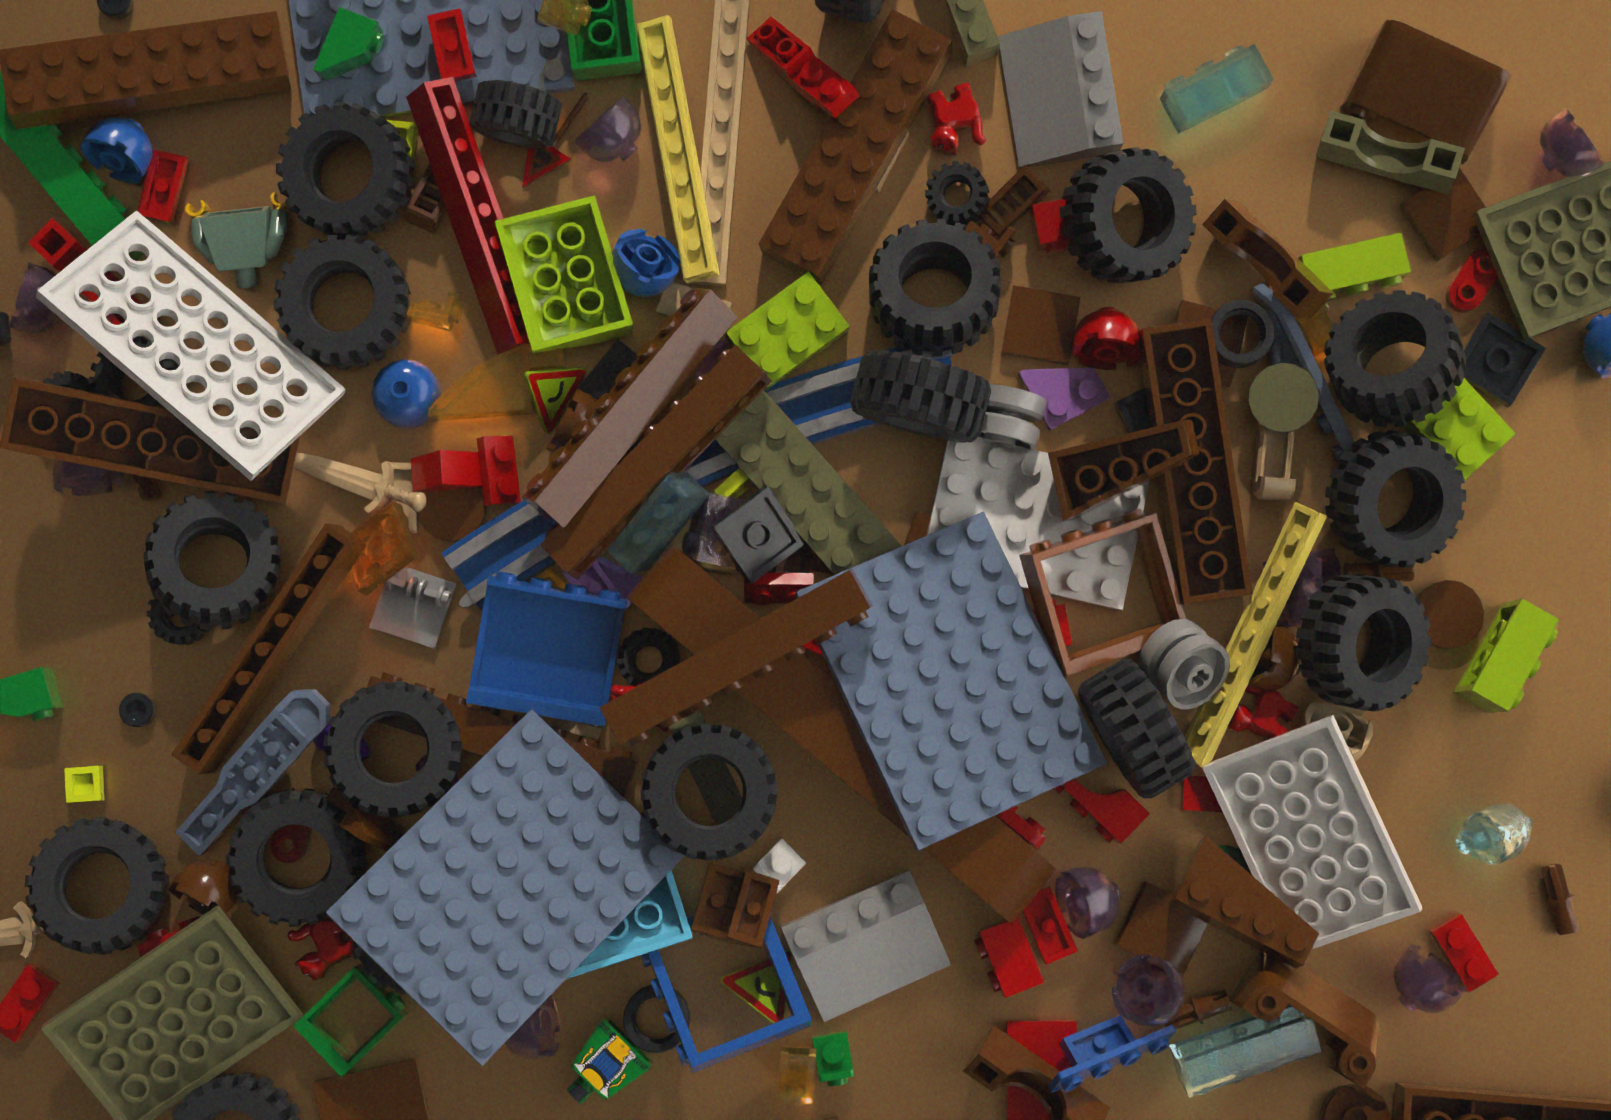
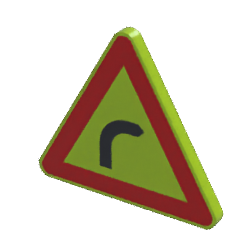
(552, 392)
(759, 988)

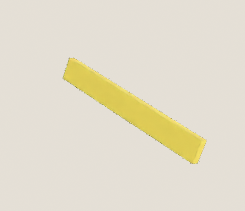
(677, 149)
(1255, 629)

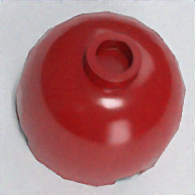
(1107, 339)

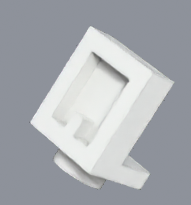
(780, 863)

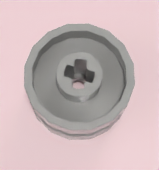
(1010, 416)
(1184, 663)

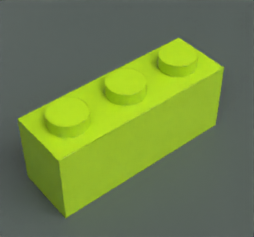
(1360, 265)

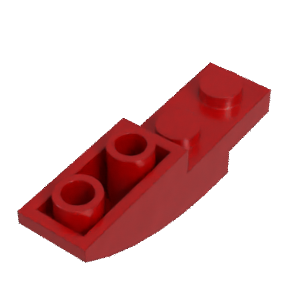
(801, 68)

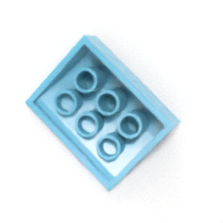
(649, 927)

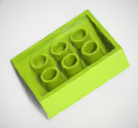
(564, 276)

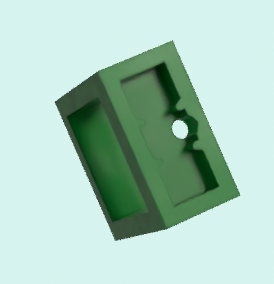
(326, 1044)

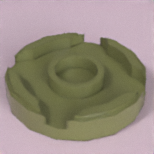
(1283, 397)

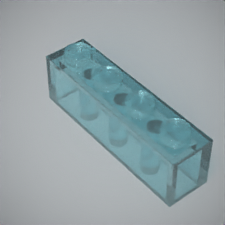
(1243, 1050)

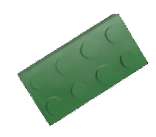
(607, 43)

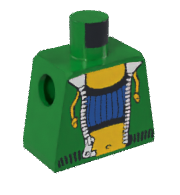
(607, 1063)

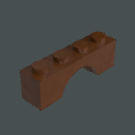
(1288, 277)
(1005, 1062)

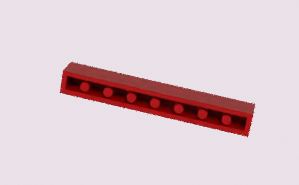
(469, 205)

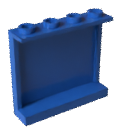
(546, 648)

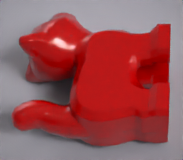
(953, 115)
(1264, 715)
(330, 947)

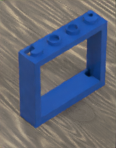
(675, 1020)

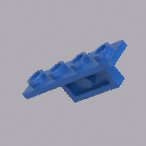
(1103, 1047)

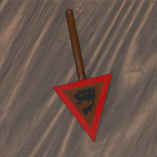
(544, 160)

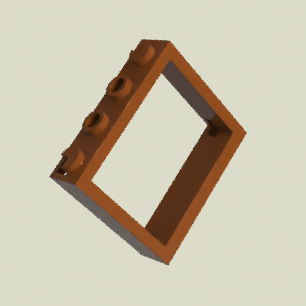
(1158, 569)

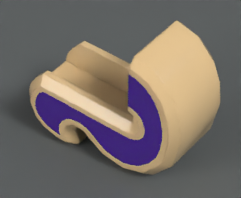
(1273, 465)

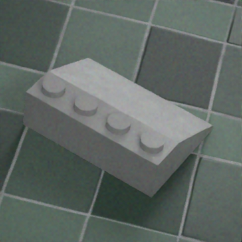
(1060, 90)
(866, 945)

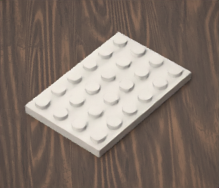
(1023, 509)
(1313, 831)

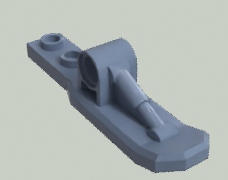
(1291, 348)
(257, 766)

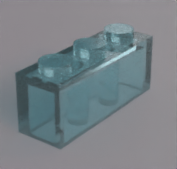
(1215, 87)
(658, 522)

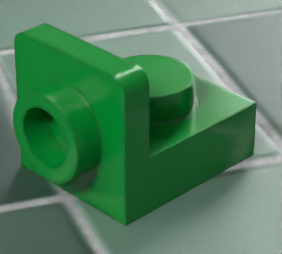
(833, 1058)

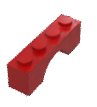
(61, 249)
(1114, 812)

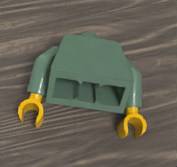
(239, 237)

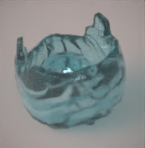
(1495, 834)

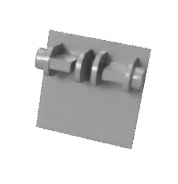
(413, 606)

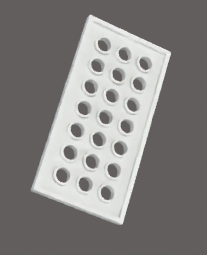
(169, 387)

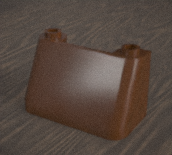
(1425, 86)
(1274, 984)

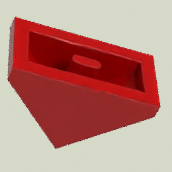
(445, 471)

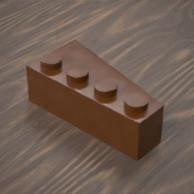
(1112, 466)
(1238, 904)

